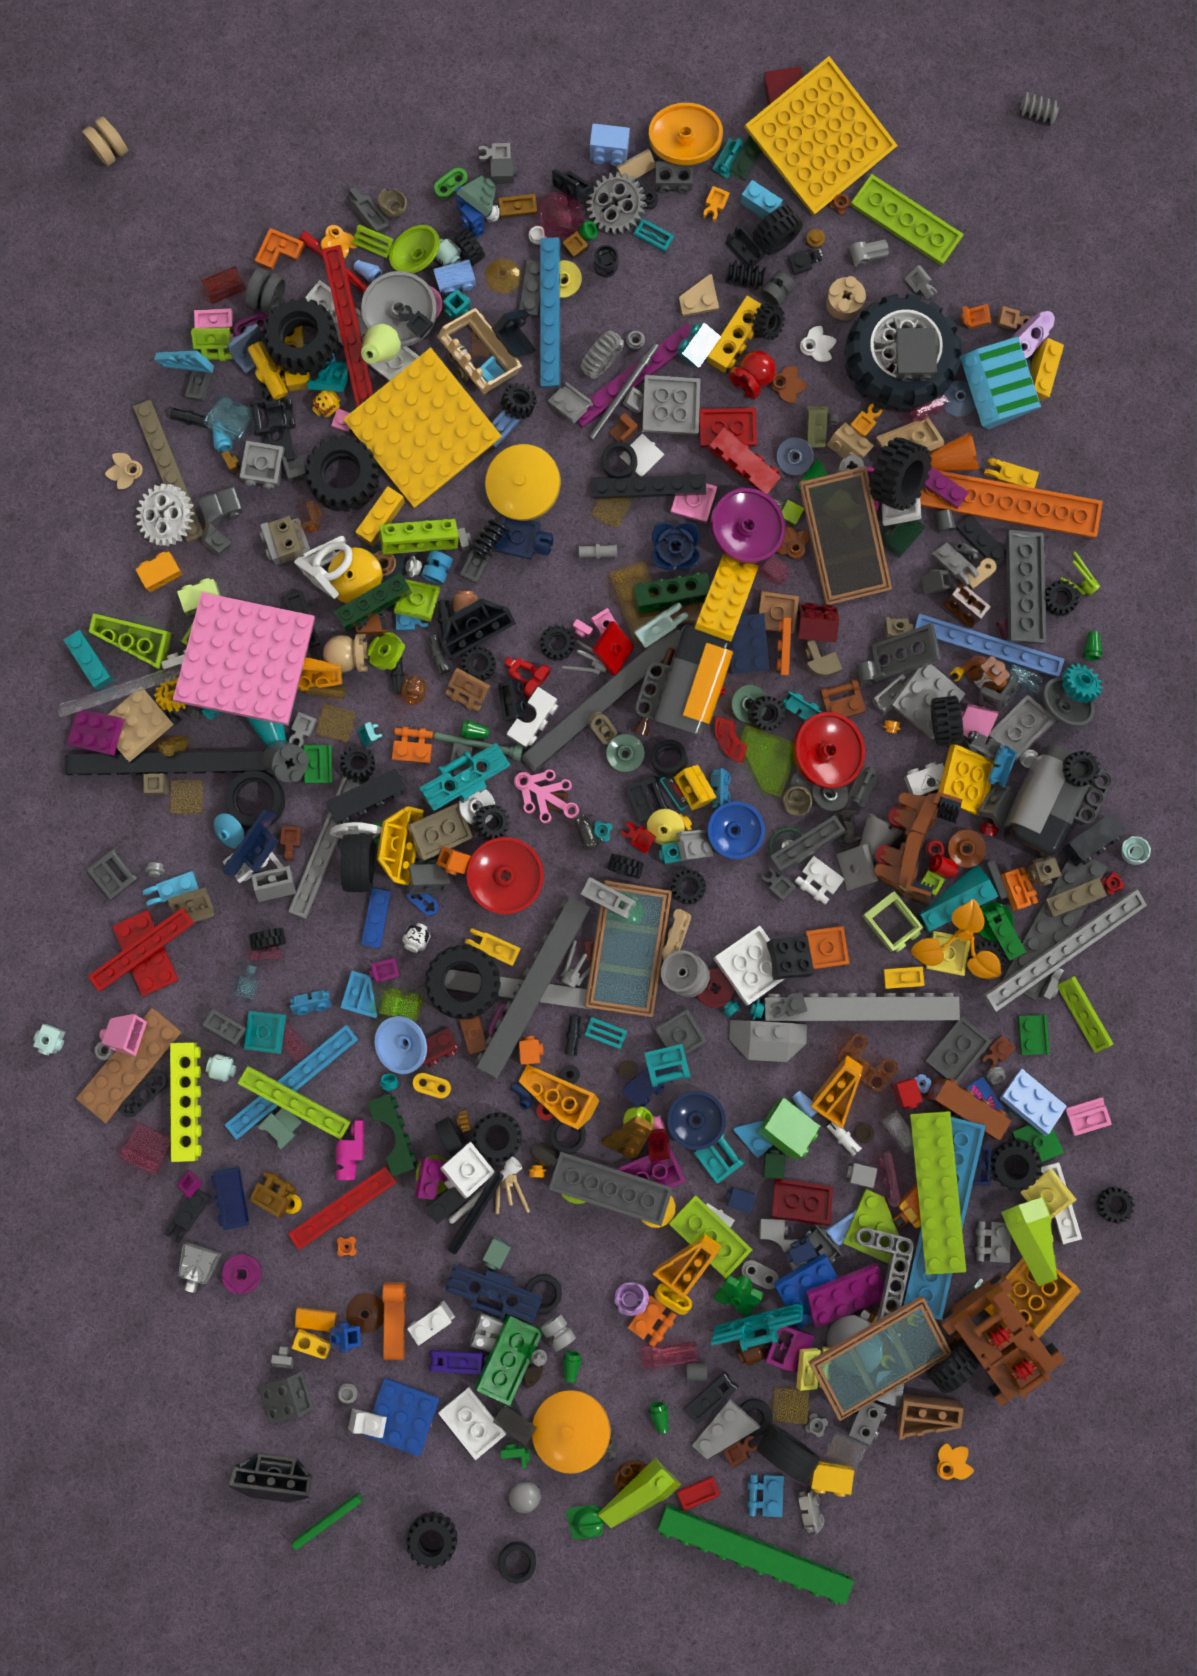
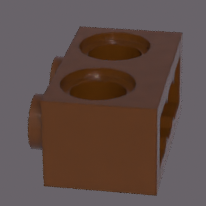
(966, 605)

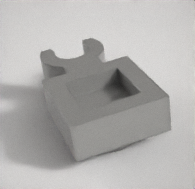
(498, 150)
(303, 727)
(1050, 988)

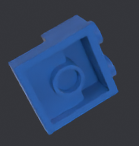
(470, 216)

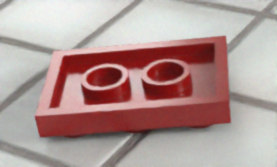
(737, 420)

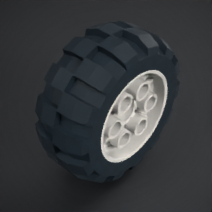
(870, 366)

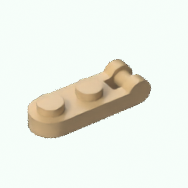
(677, 932)

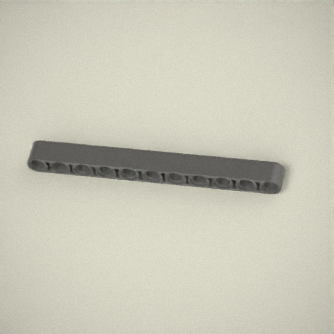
(600, 701)

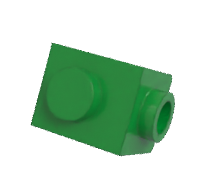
(511, 1450)

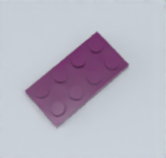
(845, 1295)

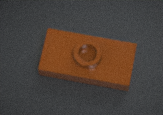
(473, 1035)

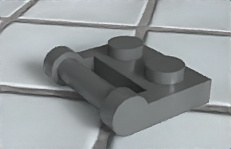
(106, 877)

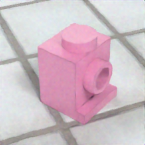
(600, 618)

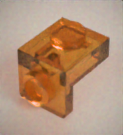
(315, 513)

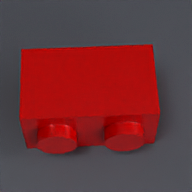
(907, 1093)

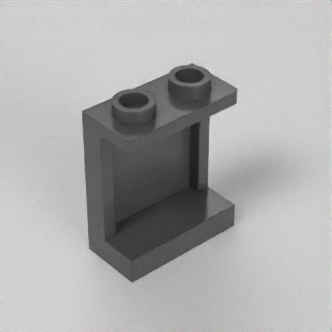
(916, 353)

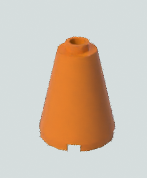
(956, 455)

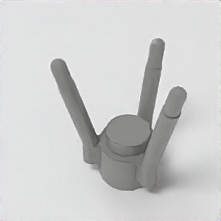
(598, 666)
(571, 977)

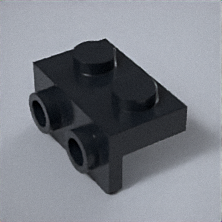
(571, 185)
(512, 699)

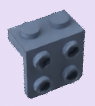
(239, 346)

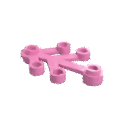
(544, 793)

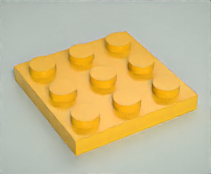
(966, 777)

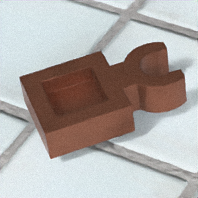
(1000, 1049)
(738, 1452)

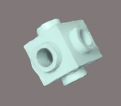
(55, 1039)

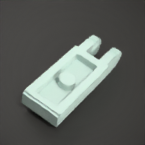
(659, 626)

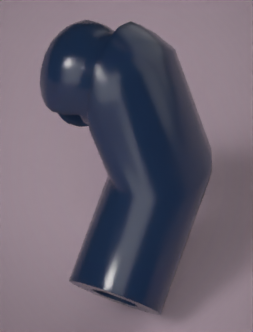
(524, 1095)

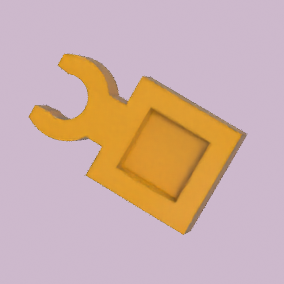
(716, 201)
(864, 422)

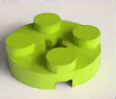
(393, 654)

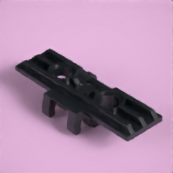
(280, 419)

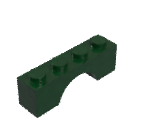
(401, 1158)

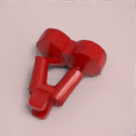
(539, 674)

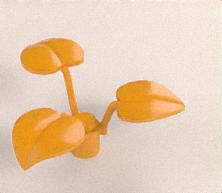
(969, 921)

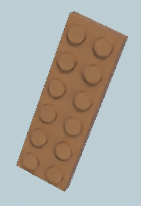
(125, 1072)

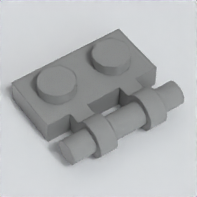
(999, 1242)

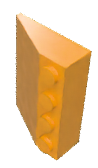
(1037, 1303)

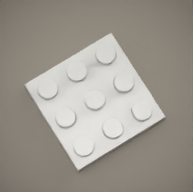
(748, 966)

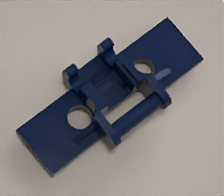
(495, 1288)

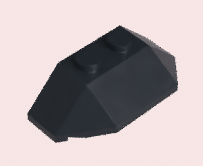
(474, 625)
(272, 1478)

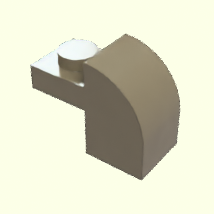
(821, 666)

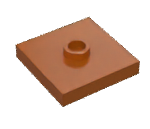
(828, 947)

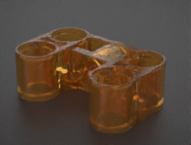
(868, 1070)

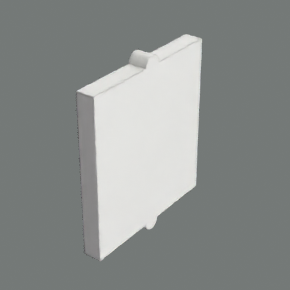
(646, 454)

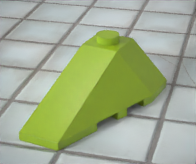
(1032, 1233)
(644, 1491)

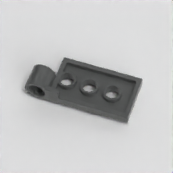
(875, 672)

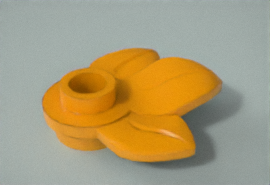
(343, 239)
(956, 1460)

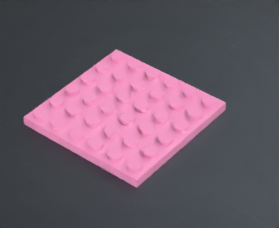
(244, 658)

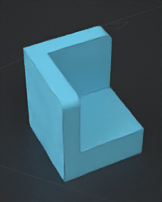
(491, 369)

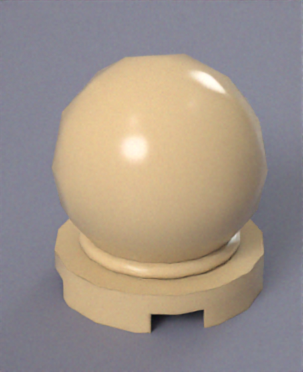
(347, 652)

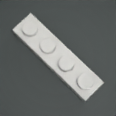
(1065, 1220)

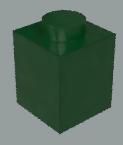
(774, 1164)

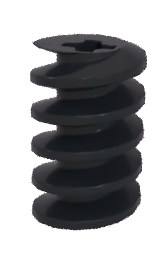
(745, 275)
(488, 538)

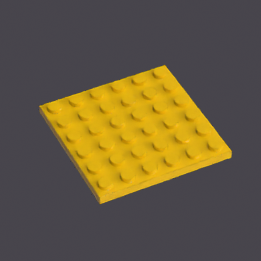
(820, 136)
(423, 428)

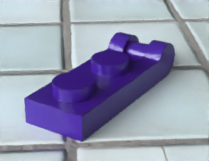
(456, 1362)

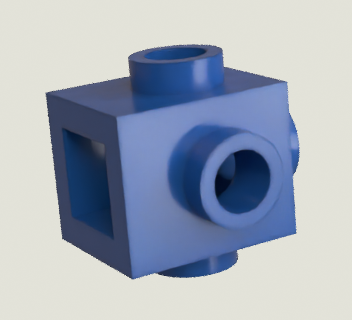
(345, 1337)

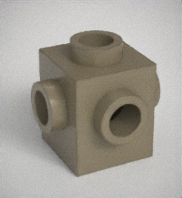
(1043, 871)

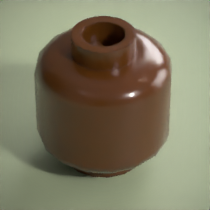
(752, 1355)

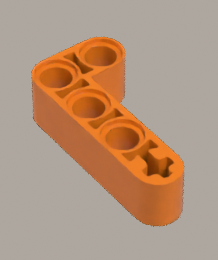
(394, 1320)

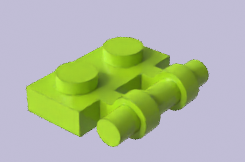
(212, 339)

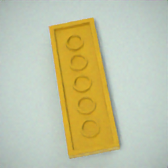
(726, 598)

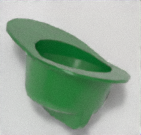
(585, 1522)

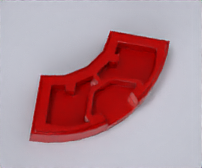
(728, 739)

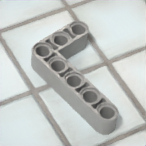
(892, 1274)

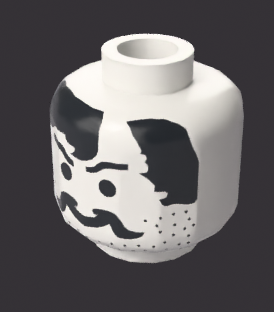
(416, 938)

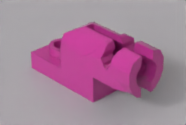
(350, 1150)

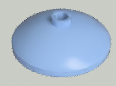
(392, 1045)

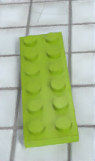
(906, 220)

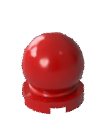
(755, 372)

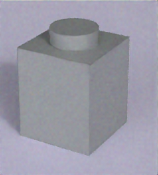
(861, 1174)

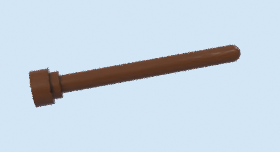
(642, 727)

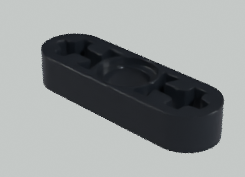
(151, 1080)

